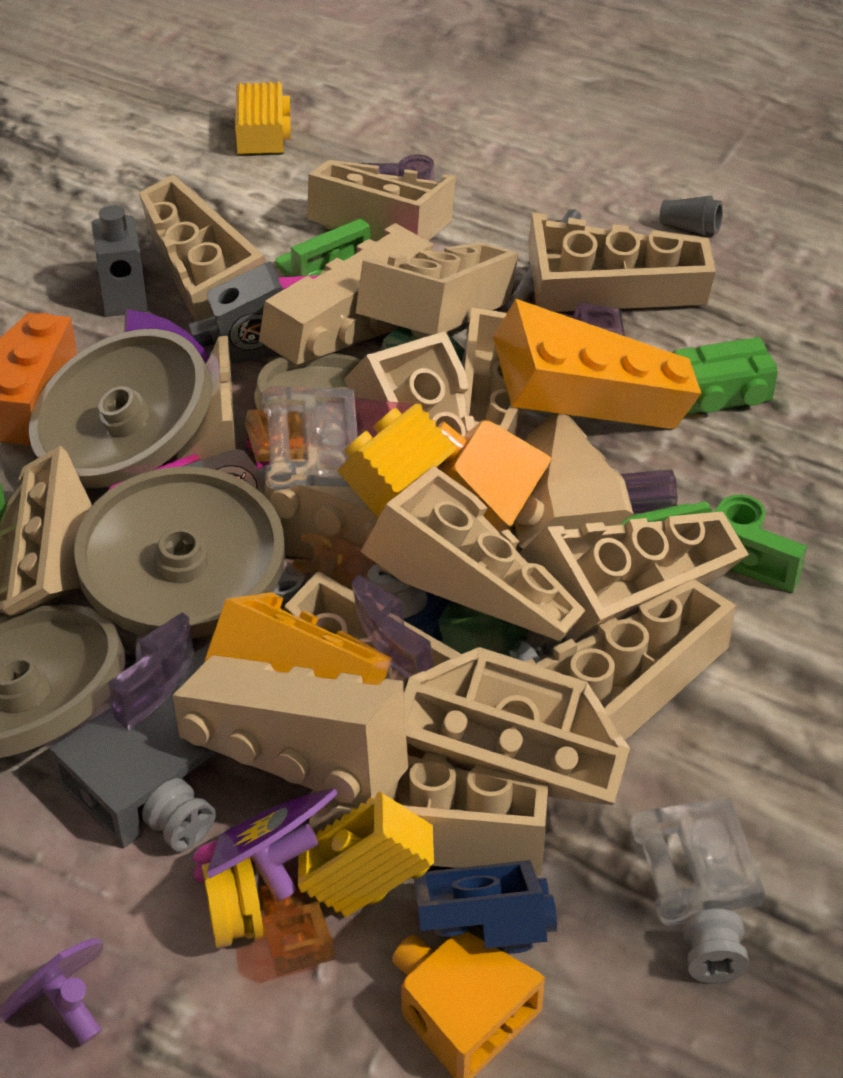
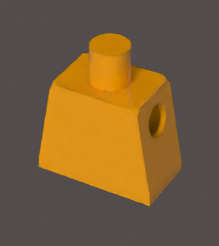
(495, 469)
(466, 999)

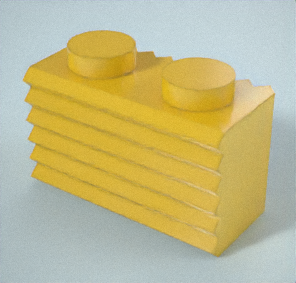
(261, 118)
(395, 457)
(366, 855)

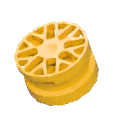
(233, 904)

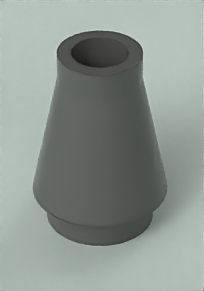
(695, 214)

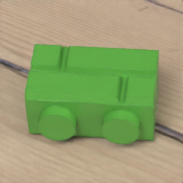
(731, 374)

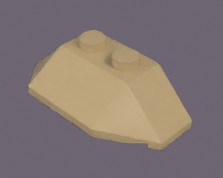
(41, 534)
(517, 722)

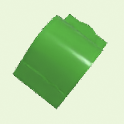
(771, 556)

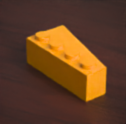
(590, 371)

